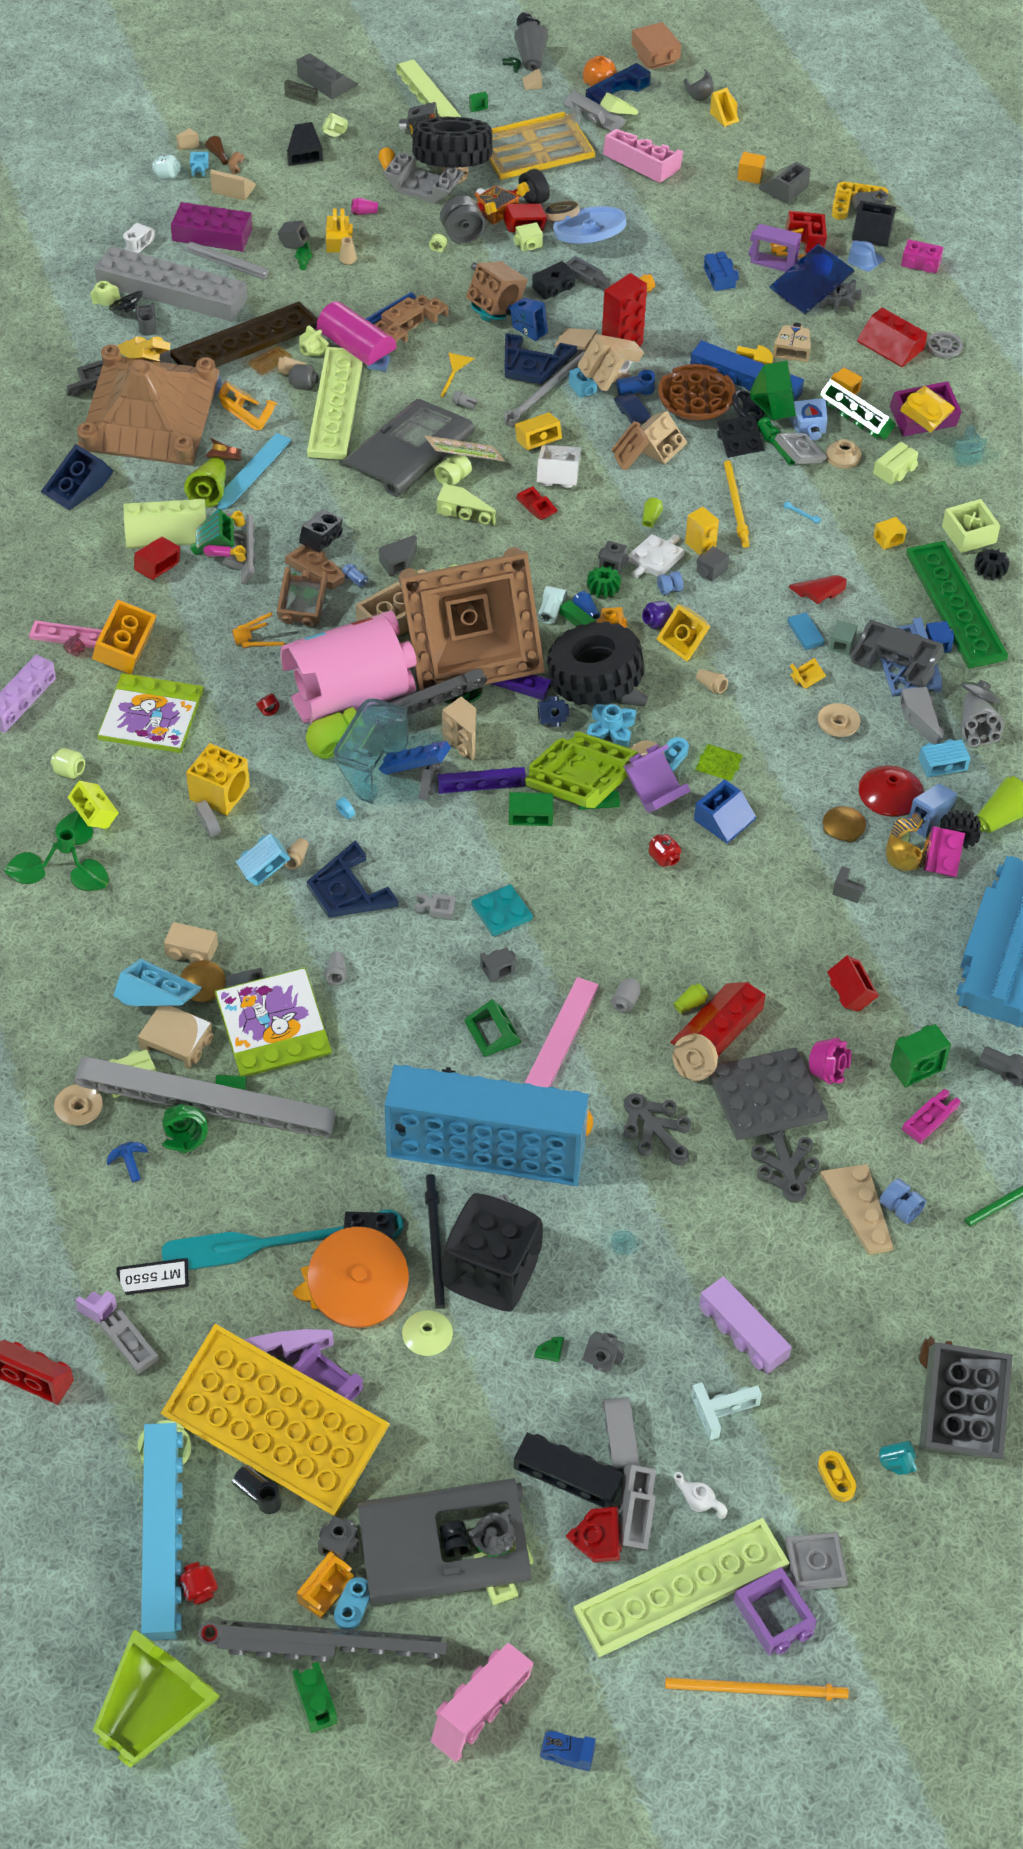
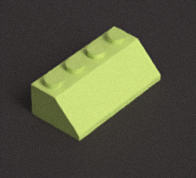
(169, 519)

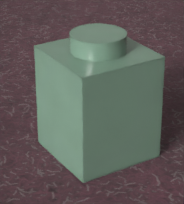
(843, 637)

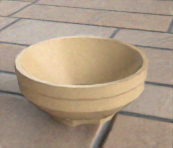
(843, 458)

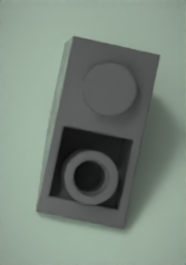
(398, 555)

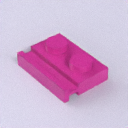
(944, 851)

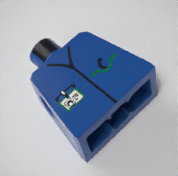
(529, 318)

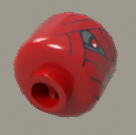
(664, 850)

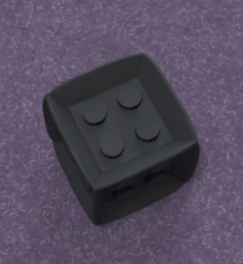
(492, 1252)

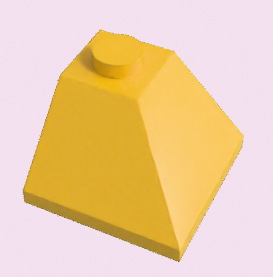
(683, 631)

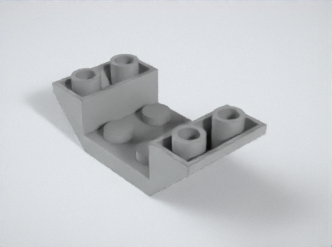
(418, 183)

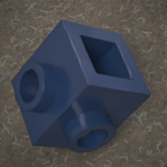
(544, 711)

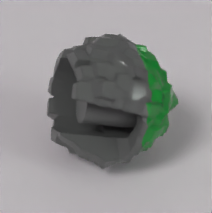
(494, 1535)

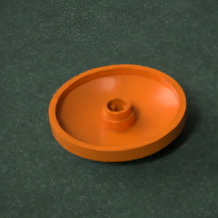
(357, 1277)

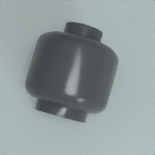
(303, 376)

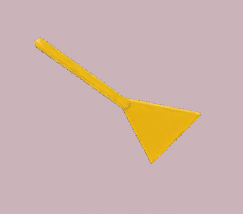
(457, 362)

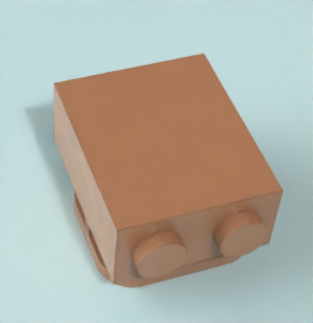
(656, 45)

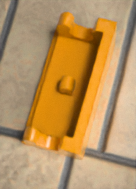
(324, 1585)

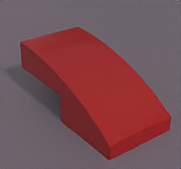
(539, 506)

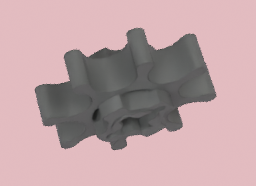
(842, 296)

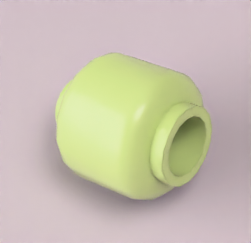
(68, 763)

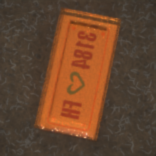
(268, 360)

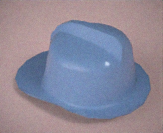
(863, 256)

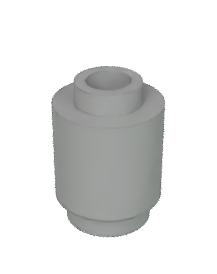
(626, 995)

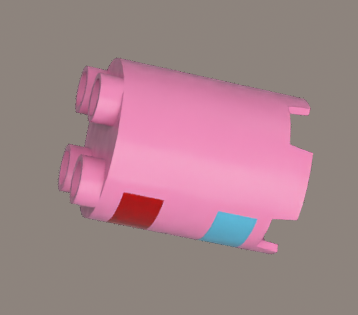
(349, 666)

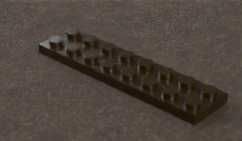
(247, 337)

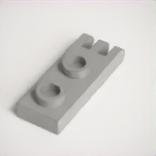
(129, 1342)

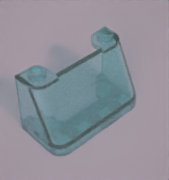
(373, 731)

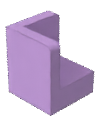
(97, 1306)

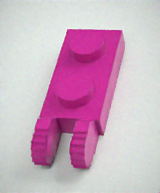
(930, 1117)

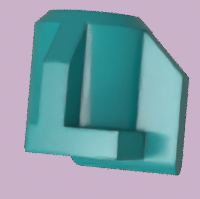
(898, 1457)

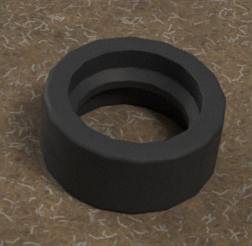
(537, 185)

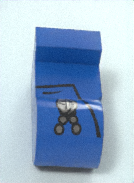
(568, 1750)

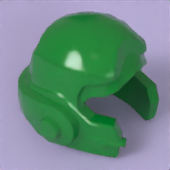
(186, 1126)

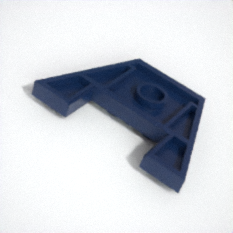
(533, 365)
(340, 891)

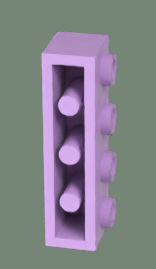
(24, 690)

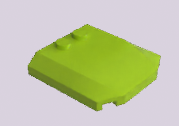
(580, 769)

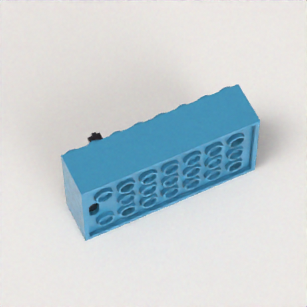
(485, 1124)

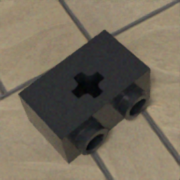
(553, 280)

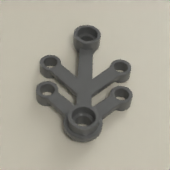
(656, 1125)
(786, 1166)

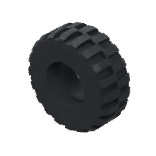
(452, 142)
(595, 663)

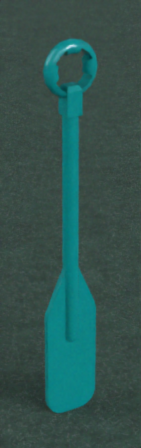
(234, 1246)

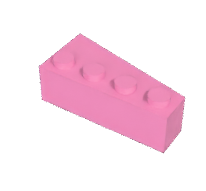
(642, 155)
(479, 1700)

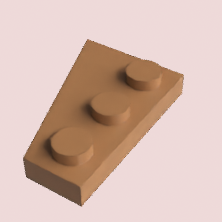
(308, 559)

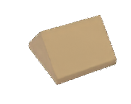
(231, 185)

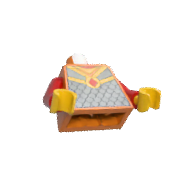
(494, 200)

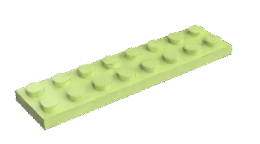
(335, 405)
(679, 1587)

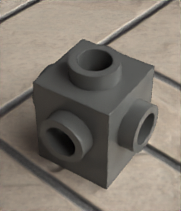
(613, 553)
(603, 1351)
(338, 1537)

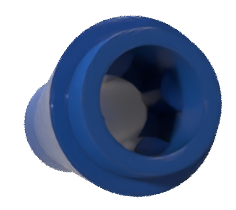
(586, 603)

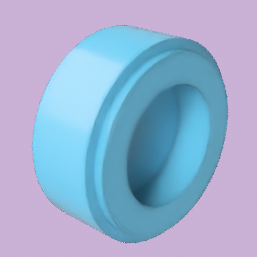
(345, 808)

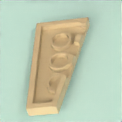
(860, 1205)

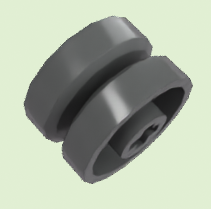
(462, 219)

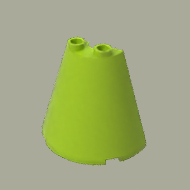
(149, 1700)

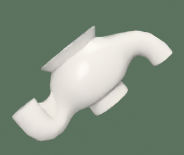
(699, 1496)

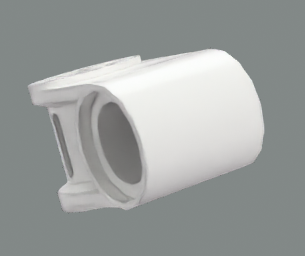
(138, 237)

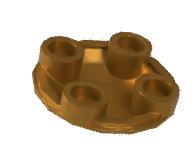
(844, 823)
(206, 975)

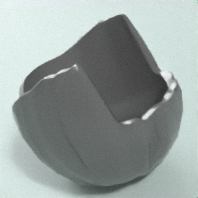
(702, 88)

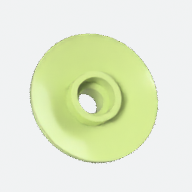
(427, 1342)

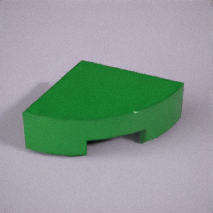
(550, 1349)

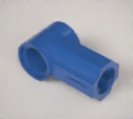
(642, 383)

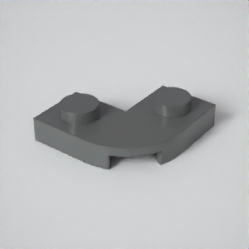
(427, 786)

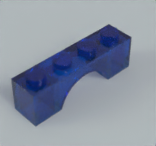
(631, 78)

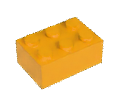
(124, 637)

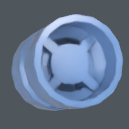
(905, 1203)

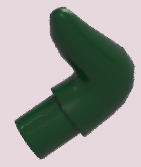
(512, 61)

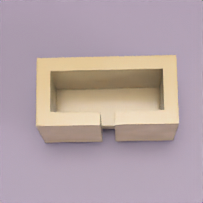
(190, 943)

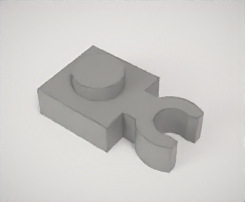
(439, 906)

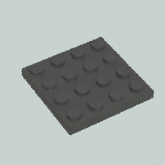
(767, 1094)

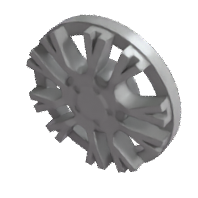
(944, 345)

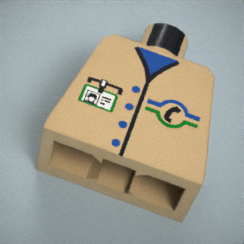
(793, 343)

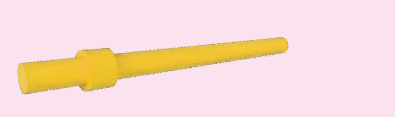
(742, 528)

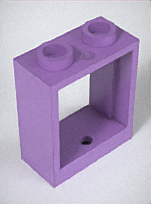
(779, 237)
(758, 1589)

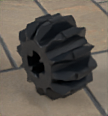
(991, 563)

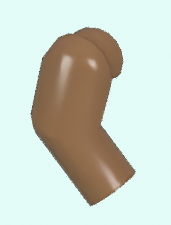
(233, 162)

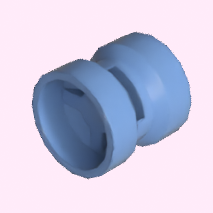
(670, 582)

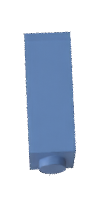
(932, 807)

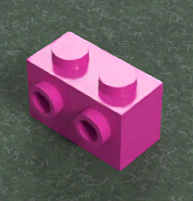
(922, 256)

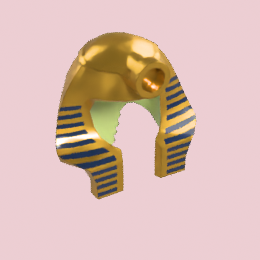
(899, 851)

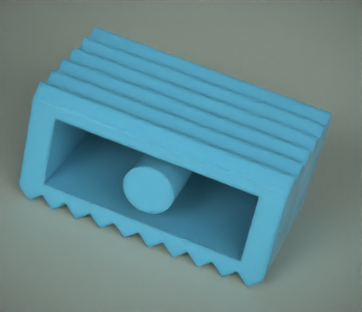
(944, 758)
(263, 859)

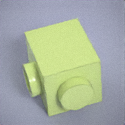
(528, 237)

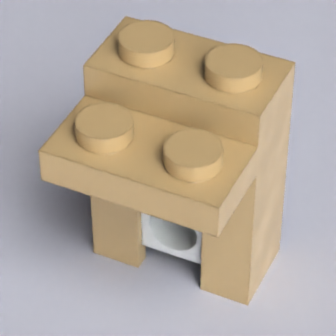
(609, 359)

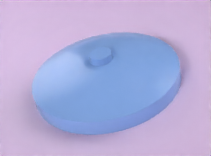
(590, 225)

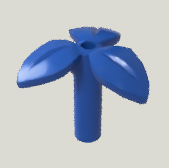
(126, 1151)

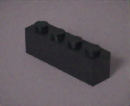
(568, 1470)

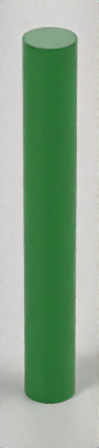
(994, 1207)

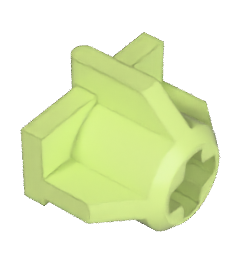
(334, 125)
(104, 293)
(312, 343)

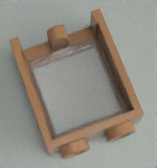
(301, 598)

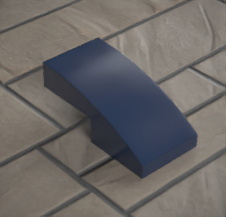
(632, 407)

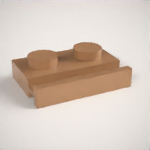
(630, 445)

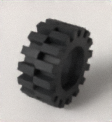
(966, 822)

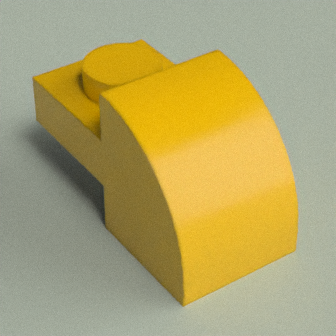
(760, 354)

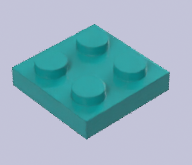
(501, 910)

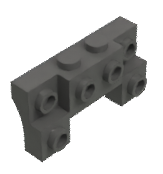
(899, 647)

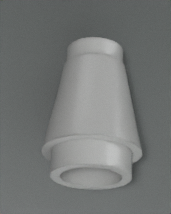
(336, 969)

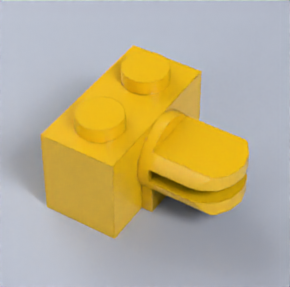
(336, 229)

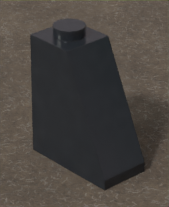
(304, 145)

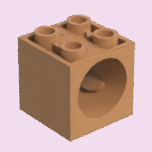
(496, 287)

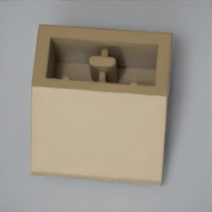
(663, 436)
(460, 727)

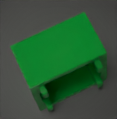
(920, 1055)

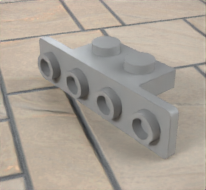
(594, 111)
(247, 541)

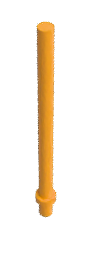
(827, 1691)

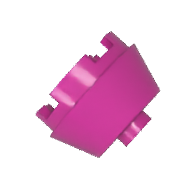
(829, 1060)

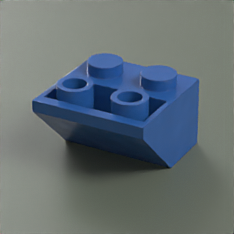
(724, 811)

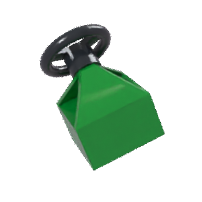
(769, 394)

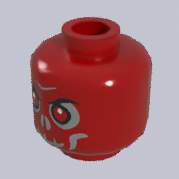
(198, 1583)

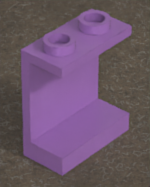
(654, 779)

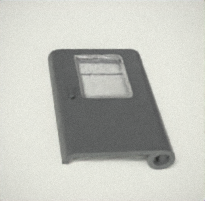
(399, 449)

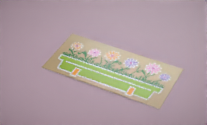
(464, 448)

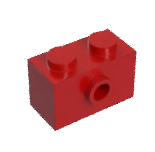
(523, 214)
(156, 558)
(852, 984)

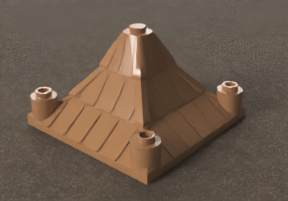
(148, 408)
(473, 620)

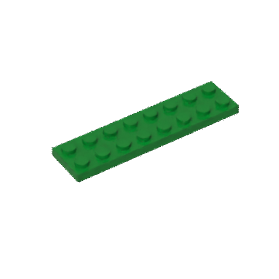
(957, 604)

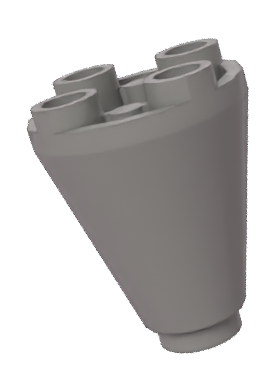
(980, 722)

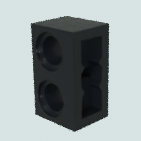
(321, 530)

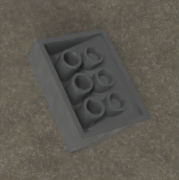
(965, 1401)

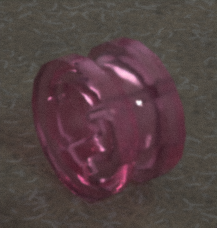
(74, 646)

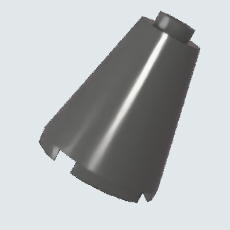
(531, 43)

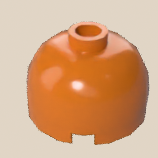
(598, 69)

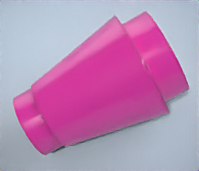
(363, 206)

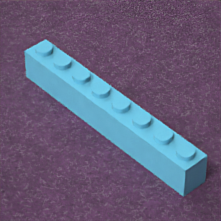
(160, 1531)

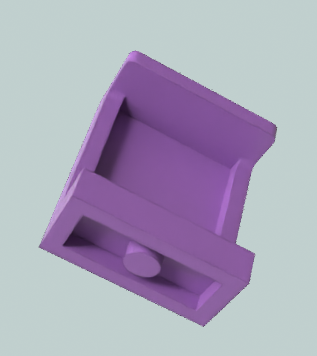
(321, 1369)

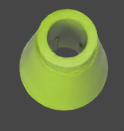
(652, 509)
(691, 998)

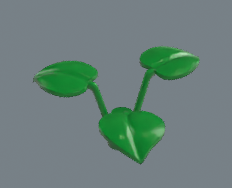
(70, 831)

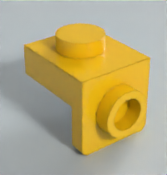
(807, 673)

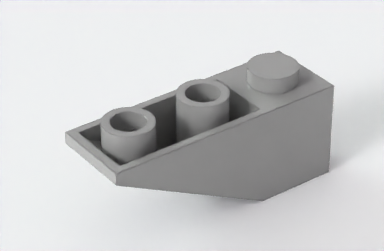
(919, 712)

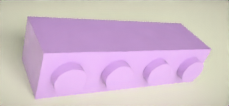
(744, 1325)

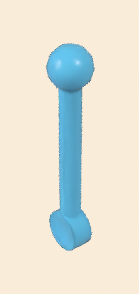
(787, 505)

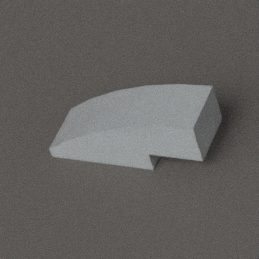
(637, 1506)

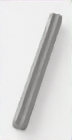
(227, 260)

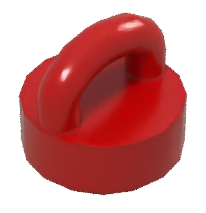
(265, 702)

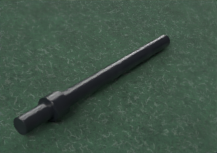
(432, 1200)

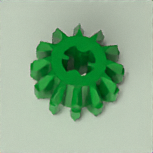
(603, 582)

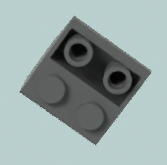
(787, 182)

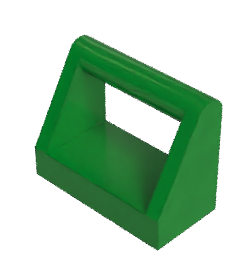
(509, 1035)

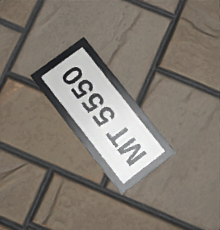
(154, 1276)

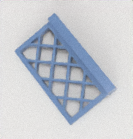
(935, 682)

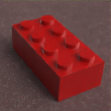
(625, 309)

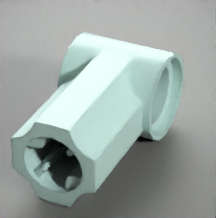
(551, 603)

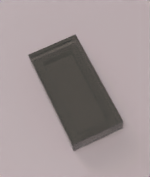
(301, 92)

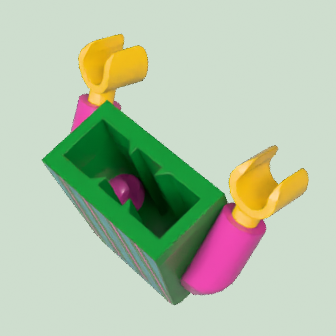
(216, 536)

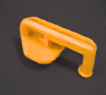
(240, 412)

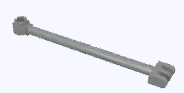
(512, 416)

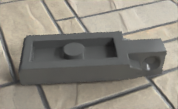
(588, 273)

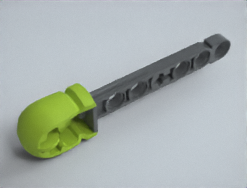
(327, 731)

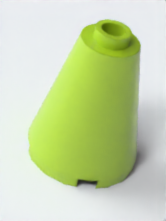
(207, 482)
(1003, 806)

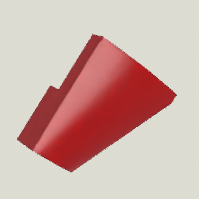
(820, 588)

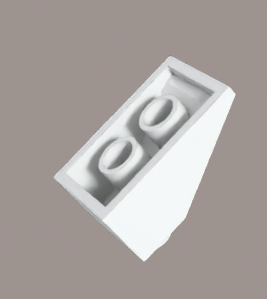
(558, 465)

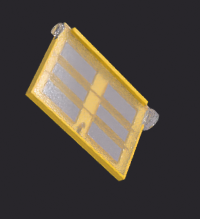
(539, 144)

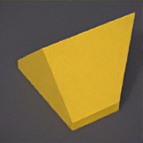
(724, 107)

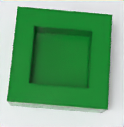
(478, 101)

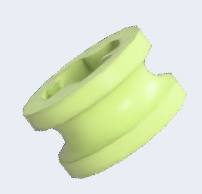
(438, 238)

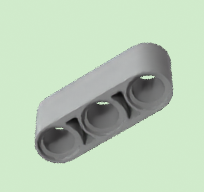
(621, 1432)

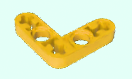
(847, 195)

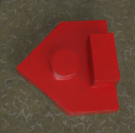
(598, 1535)

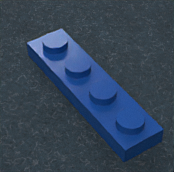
(415, 757)

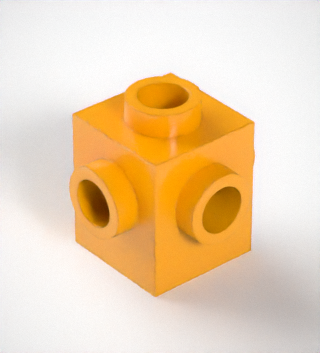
(613, 615)

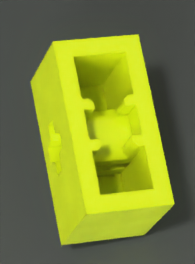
(93, 804)

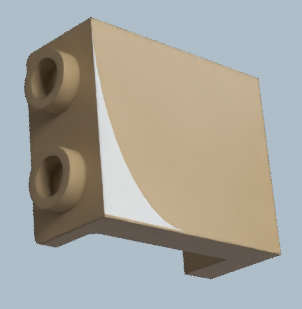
(176, 1034)

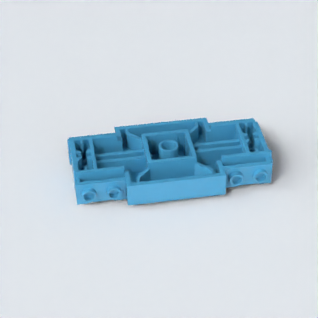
(995, 950)

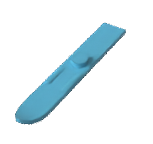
(253, 470)

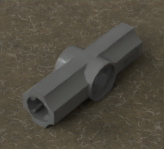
(1007, 1066)

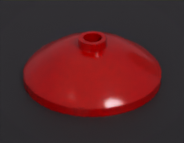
(889, 790)

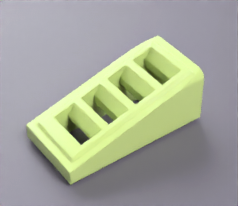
(617, 105)

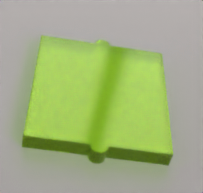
(719, 762)

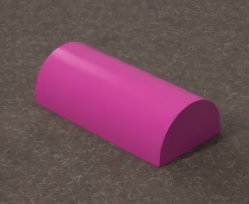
(354, 333)

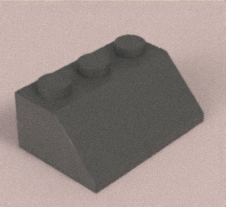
(323, 76)

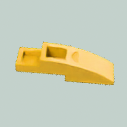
(144, 349)

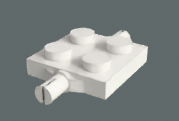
(655, 555)

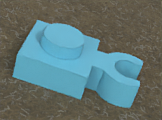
(199, 162)

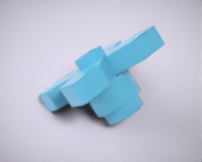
(612, 722)

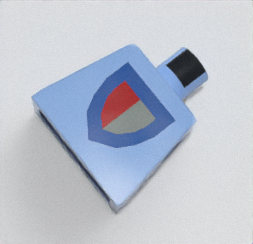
(810, 417)

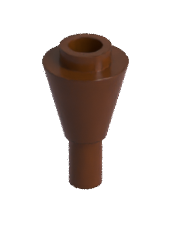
(215, 146)

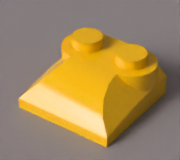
(927, 408)

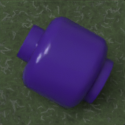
(656, 614)

